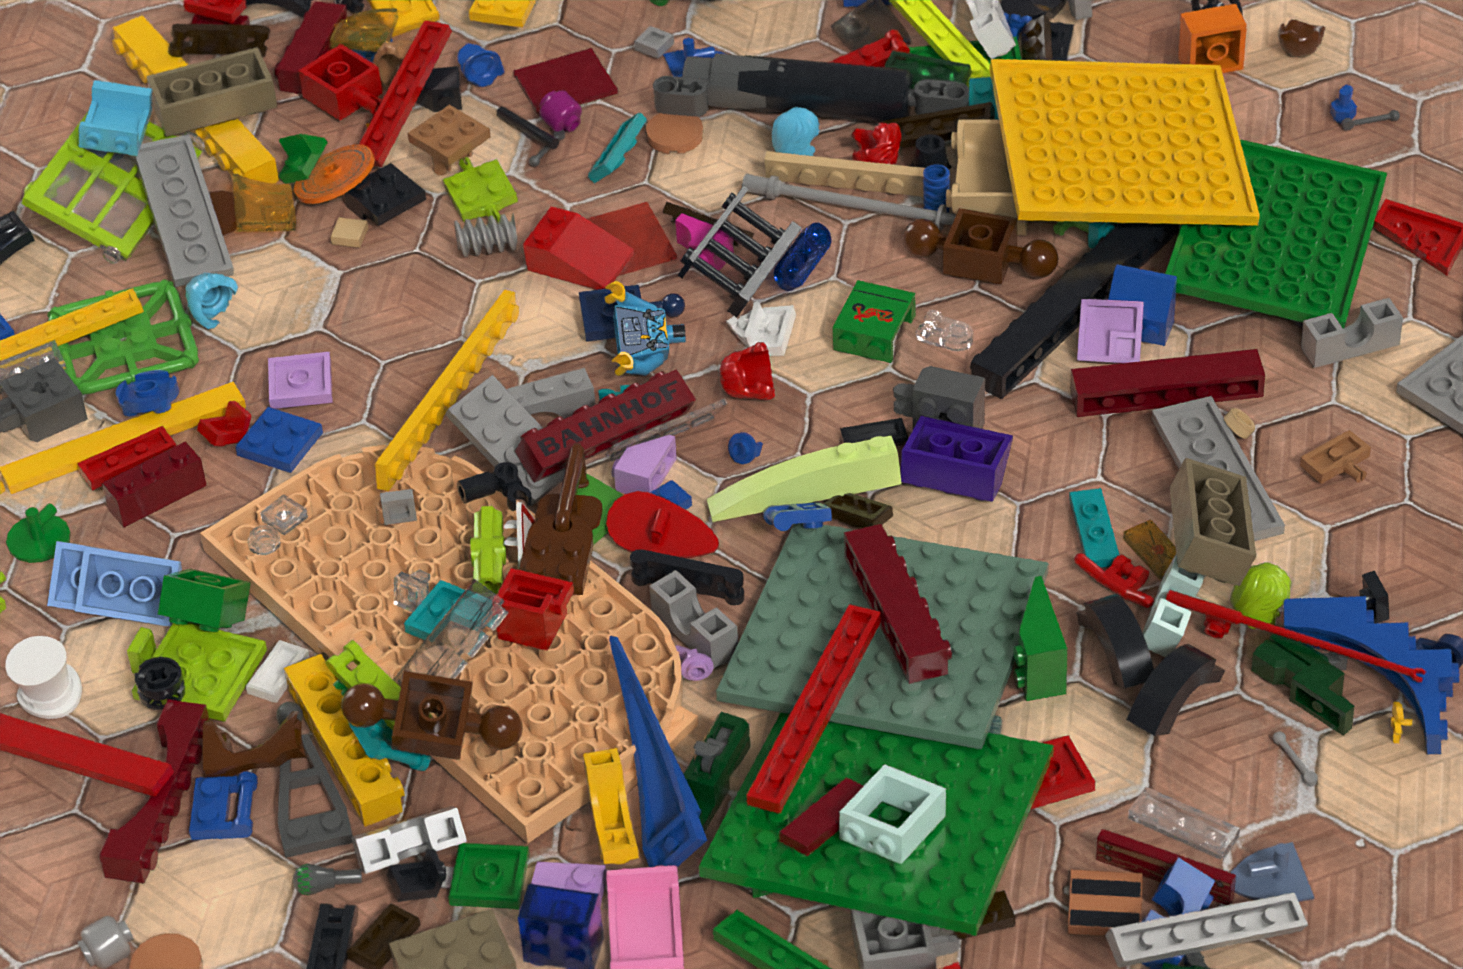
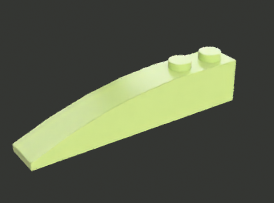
(812, 478)

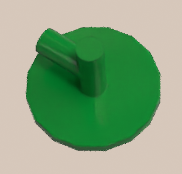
(36, 535)

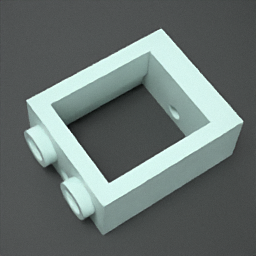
(903, 791)

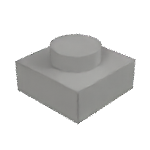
(654, 42)
(398, 506)

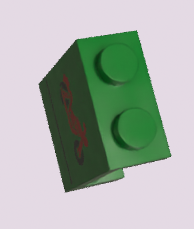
(872, 320)

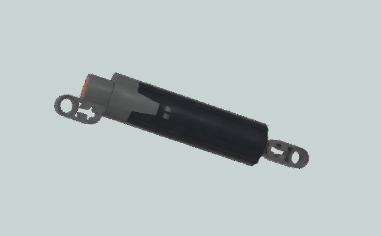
(819, 87)

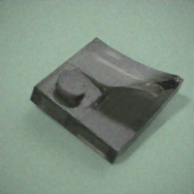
(867, 24)

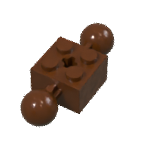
(980, 247)
(439, 736)

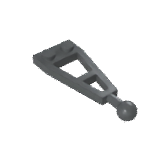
(317, 830)

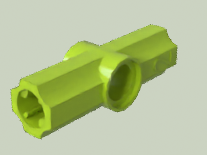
(488, 548)

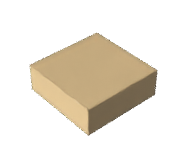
(349, 232)

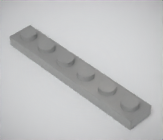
(1206, 929)

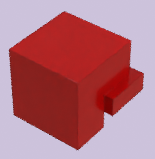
(534, 607)

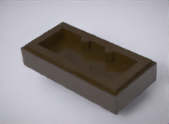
(859, 510)
(373, 946)

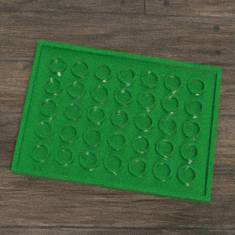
(1306, 242)

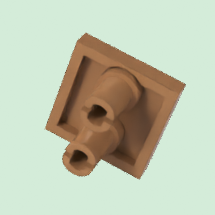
(448, 137)

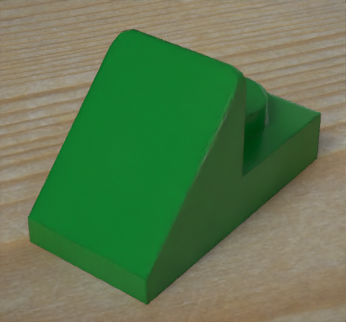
(303, 155)

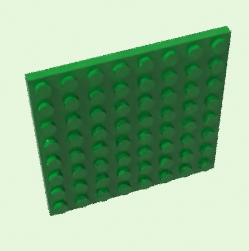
(946, 876)

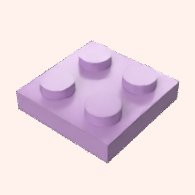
(300, 380)

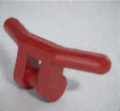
(1113, 578)

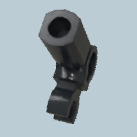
(503, 479)

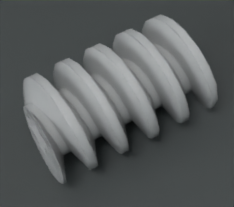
(486, 235)

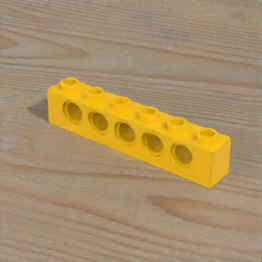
(364, 779)

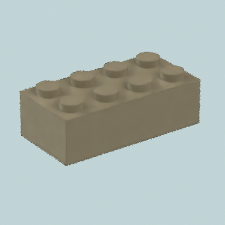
(212, 91)
(1212, 522)

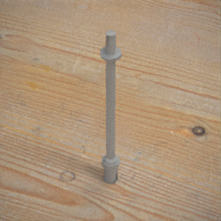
(774, 188)

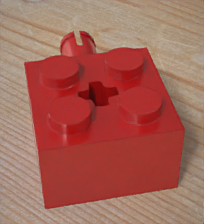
(342, 83)

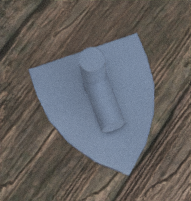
(1272, 873)

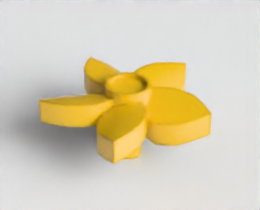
(1397, 721)

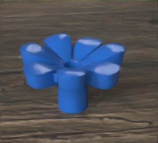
(1016, 24)

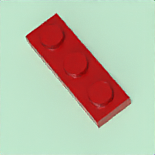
(124, 456)

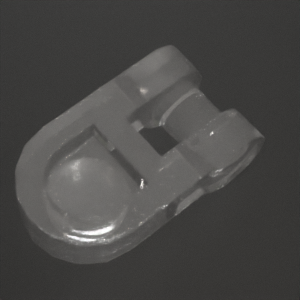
(945, 332)

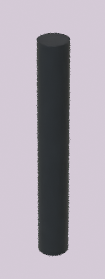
(527, 127)

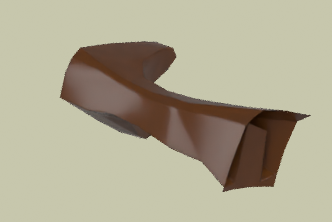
(222, 761)

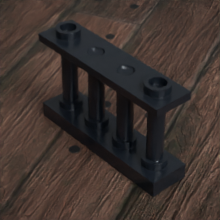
(752, 274)

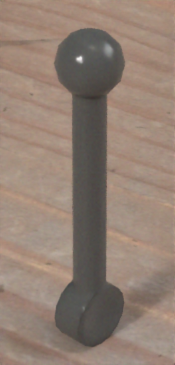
(1348, 123)
(534, 161)

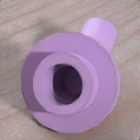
(694, 664)

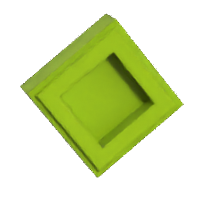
(141, 648)

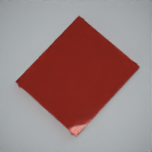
(642, 232)

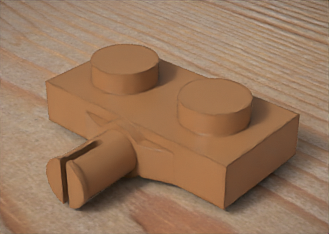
(1337, 457)

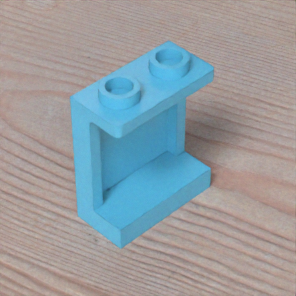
(116, 118)

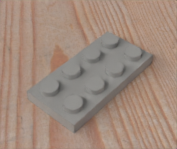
(494, 426)

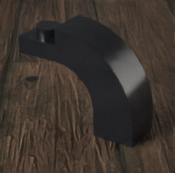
(1120, 638)
(1170, 686)

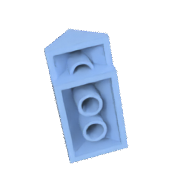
(109, 582)

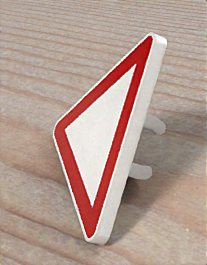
(522, 524)

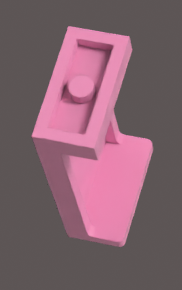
(645, 918)

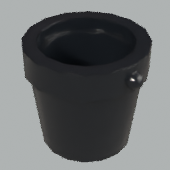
(930, 151)

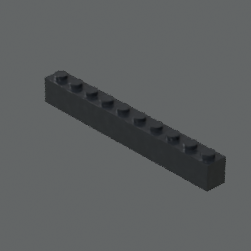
(1058, 311)

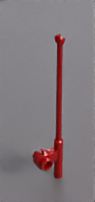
(1220, 619)

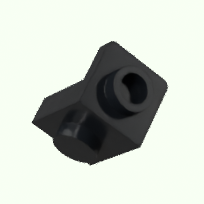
(417, 879)

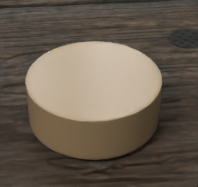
(1239, 423)

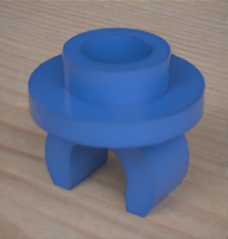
(744, 448)

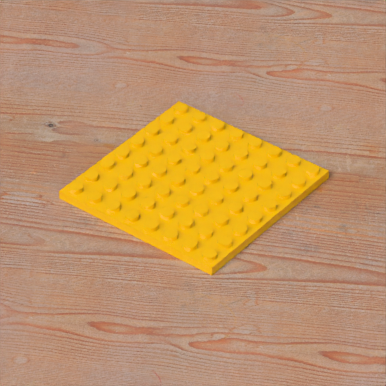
(1121, 143)

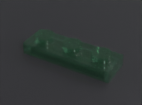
(929, 68)

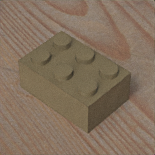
(462, 944)

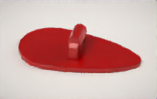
(658, 526)

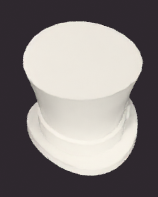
(44, 679)

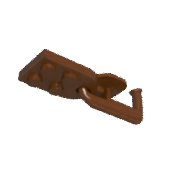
(562, 536)

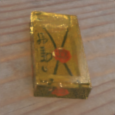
(1151, 546)

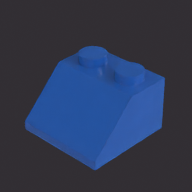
(1156, 292)

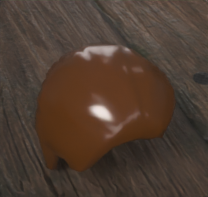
(1300, 38)

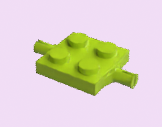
(480, 190)

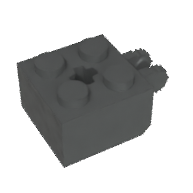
(943, 396)
(41, 401)

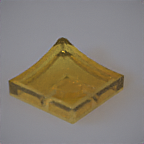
(366, 29)
(262, 205)

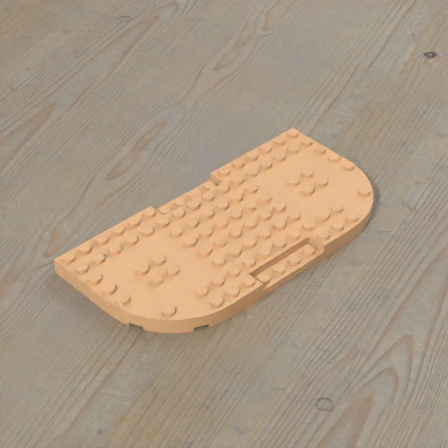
(337, 586)

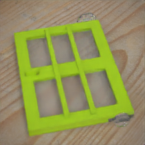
(98, 194)

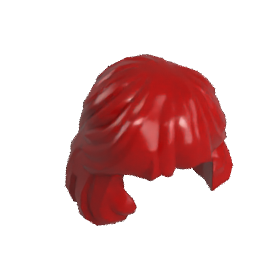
(878, 144)
(748, 373)

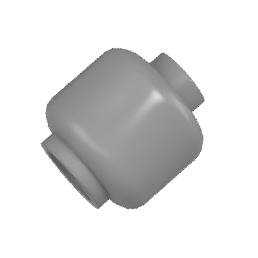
(105, 942)

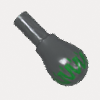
(312, 879)

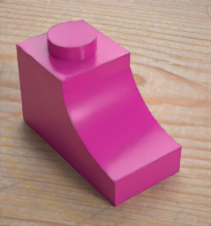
(691, 233)

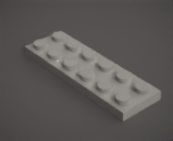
(182, 209)
(1200, 433)

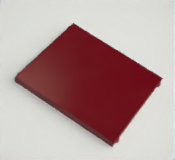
(575, 73)

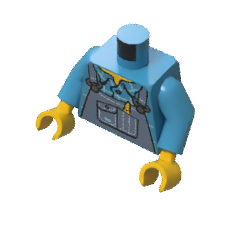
(640, 332)

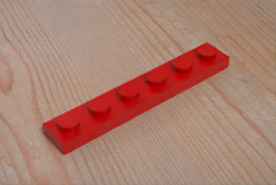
(405, 89)

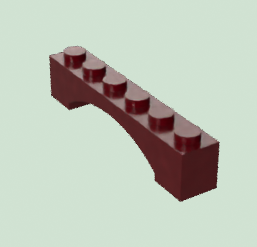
(135, 846)

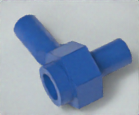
(1343, 106)

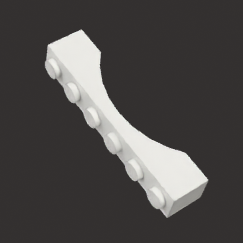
(991, 27)

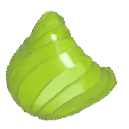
(1262, 592)

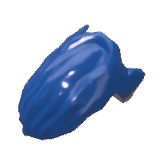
(479, 66)

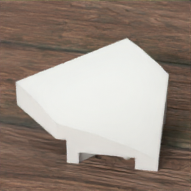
(765, 325)

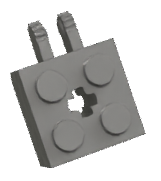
(898, 943)

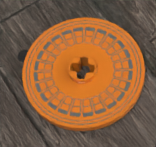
(335, 174)

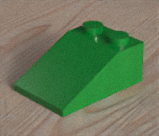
(1041, 648)

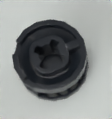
(159, 680)

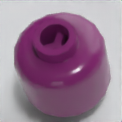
(560, 111)

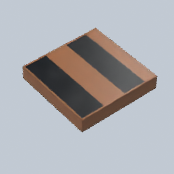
(1103, 901)

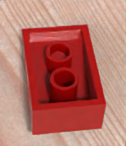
(575, 250)

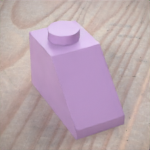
(644, 465)

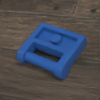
(810, 514)
(212, 807)

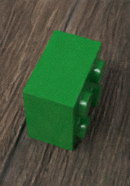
(203, 599)

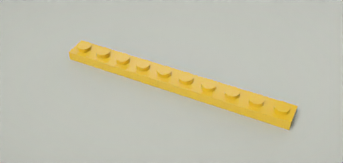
(445, 391)

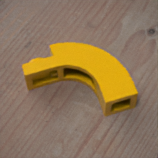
(610, 807)

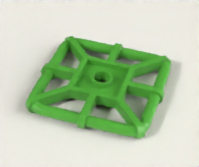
(140, 341)

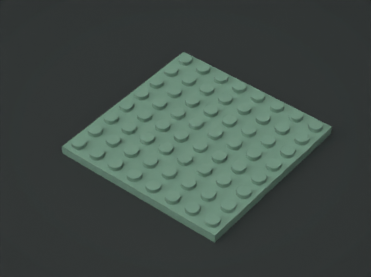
(969, 592)

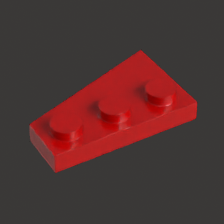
(1424, 234)

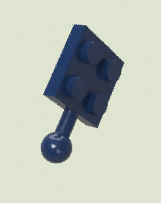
(598, 314)

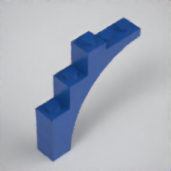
(1352, 626)

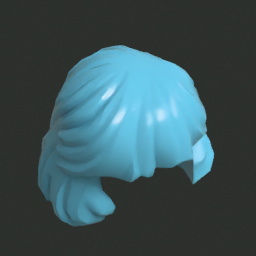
(795, 131)
(208, 296)

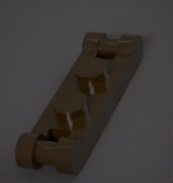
(217, 39)

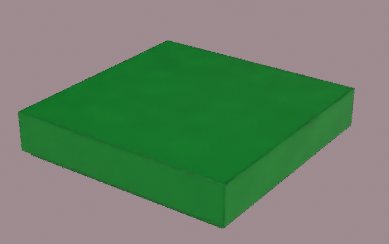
(489, 876)

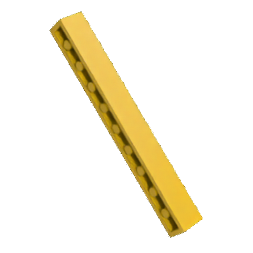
(227, 141)

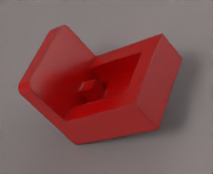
(228, 428)

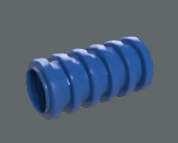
(935, 183)

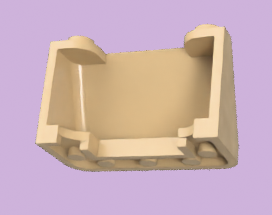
(982, 171)

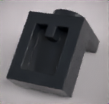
(1376, 596)

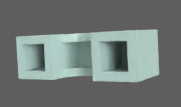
(1166, 620)

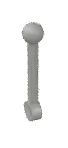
(1310, 777)

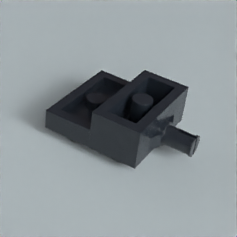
(384, 195)

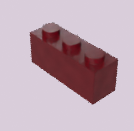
(154, 484)

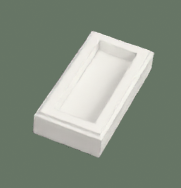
(270, 679)

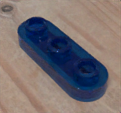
(802, 256)

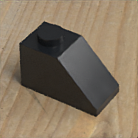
(441, 90)

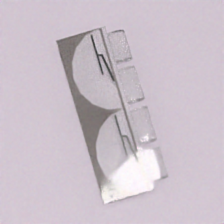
(672, 428)
(457, 633)

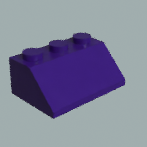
(955, 458)

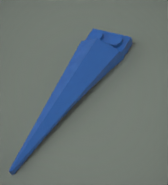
(667, 804)

